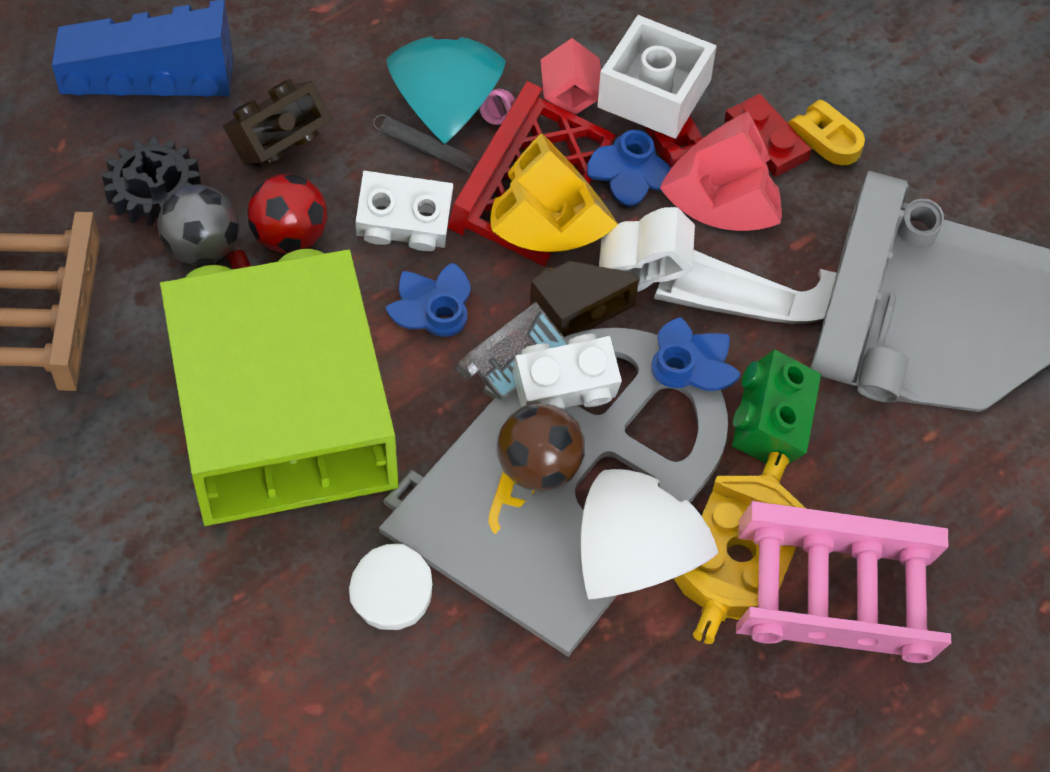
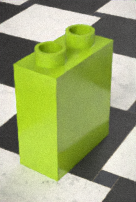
(278, 386)

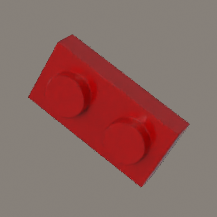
(781, 141)

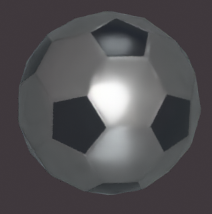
(198, 225)

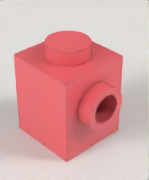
(571, 77)

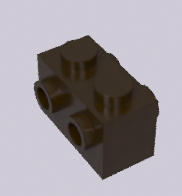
(285, 118)

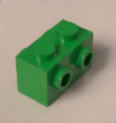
(776, 408)

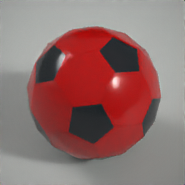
(287, 213)

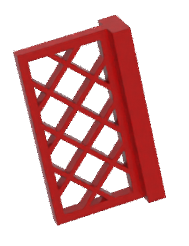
(505, 149)

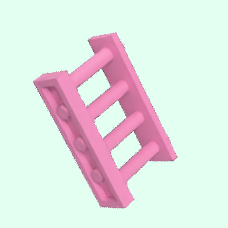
(867, 542)

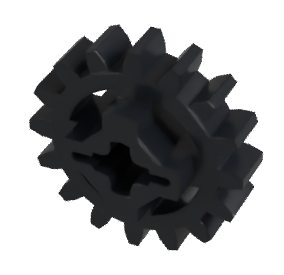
(147, 177)

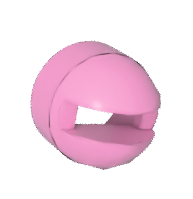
(492, 108)

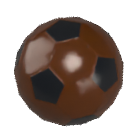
(540, 447)

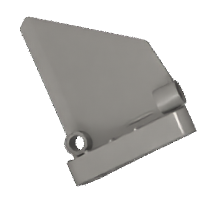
(935, 311)

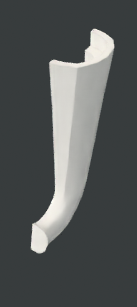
(734, 291)

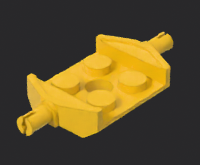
(722, 584)

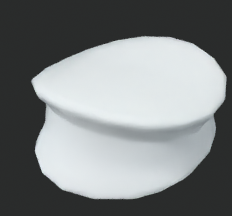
(391, 587)

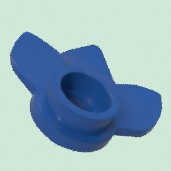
(629, 172)
(427, 300)
(697, 357)

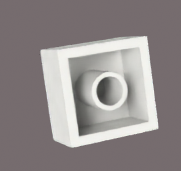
(656, 76)

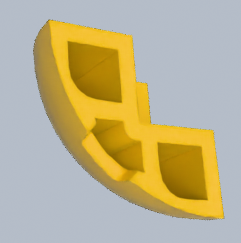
(549, 203)

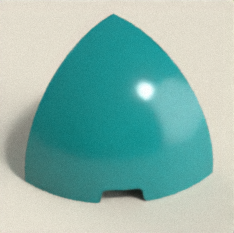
(445, 80)

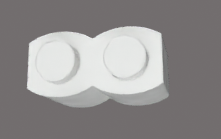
(652, 248)

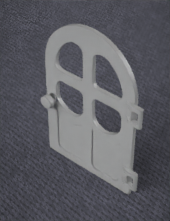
(535, 558)

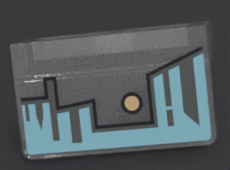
(496, 355)

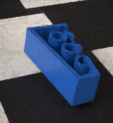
(147, 55)

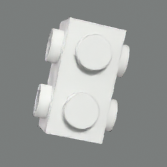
(403, 210)
(568, 374)

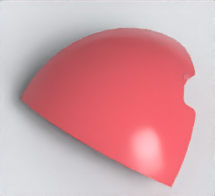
(726, 179)

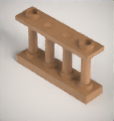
(71, 315)

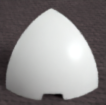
(638, 535)

